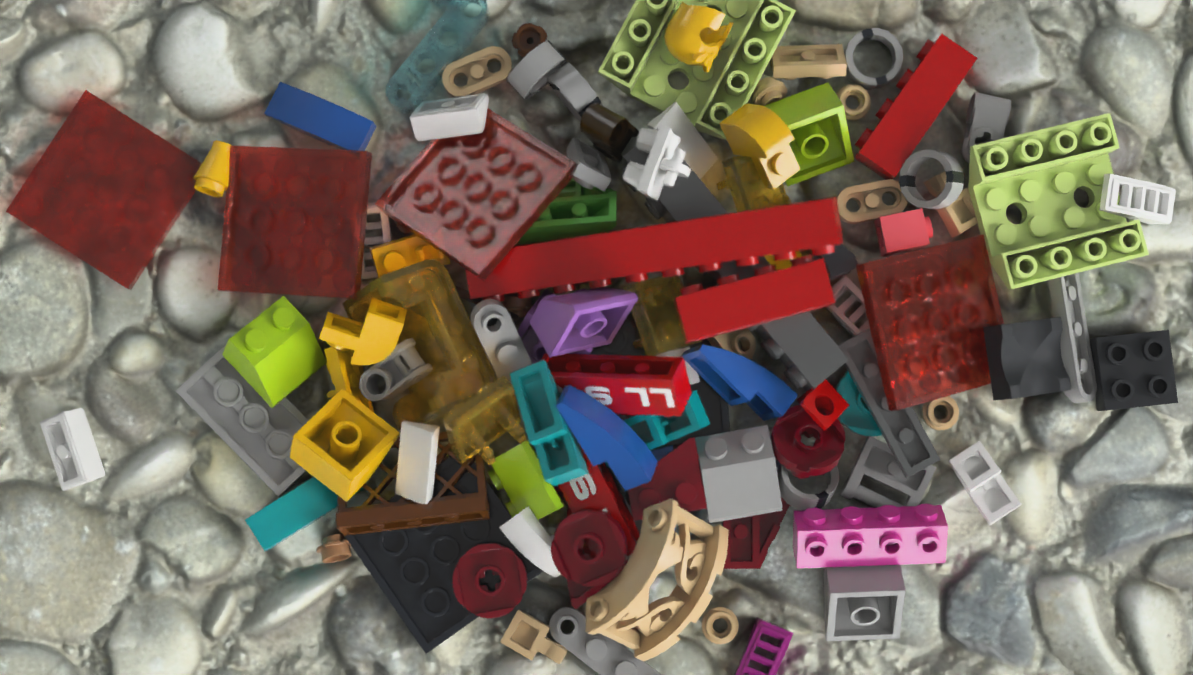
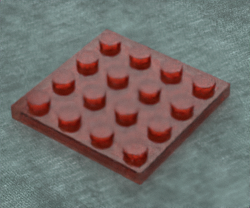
(107, 190)
(477, 192)
(295, 221)
(930, 319)

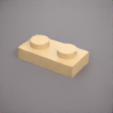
(808, 61)

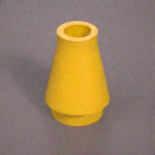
(214, 171)

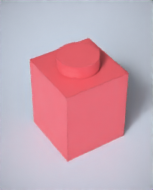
(903, 231)

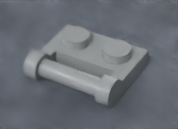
(880, 464)

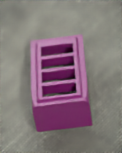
(763, 626)

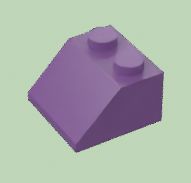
(581, 319)

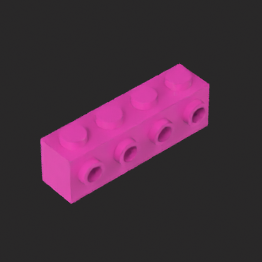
(869, 536)

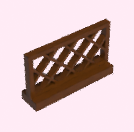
(411, 514)

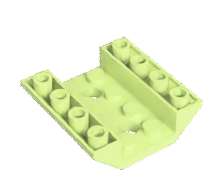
(642, 63)
(1040, 177)

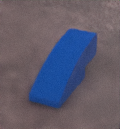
(320, 118)
(741, 381)
(606, 438)

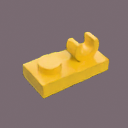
(403, 253)
(345, 374)

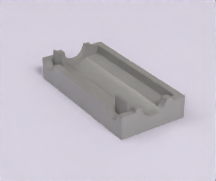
(246, 421)

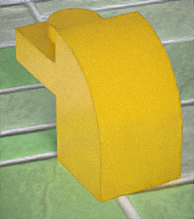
(765, 138)
(371, 339)

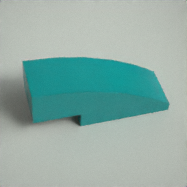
(545, 427)
(659, 430)
(292, 512)

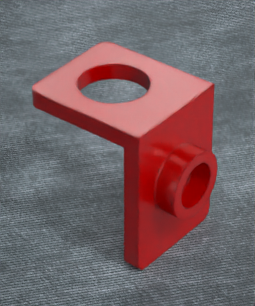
(823, 397)

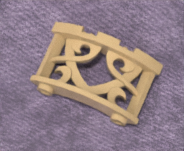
(625, 599)

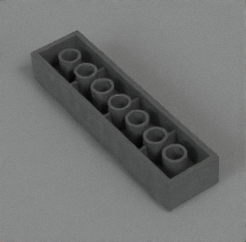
(795, 340)

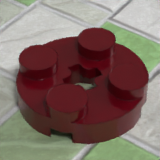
(804, 459)
(581, 567)
(477, 597)

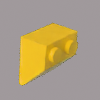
(343, 444)

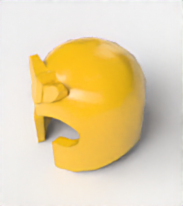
(696, 35)

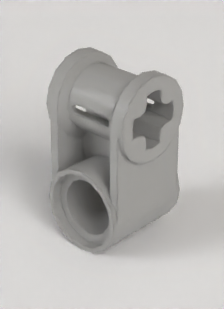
(985, 120)
(399, 370)

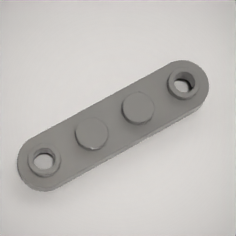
(499, 341)
(1075, 342)
(596, 650)

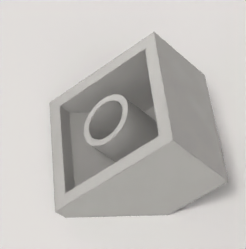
(739, 474)
(863, 602)

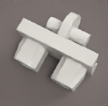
(662, 163)

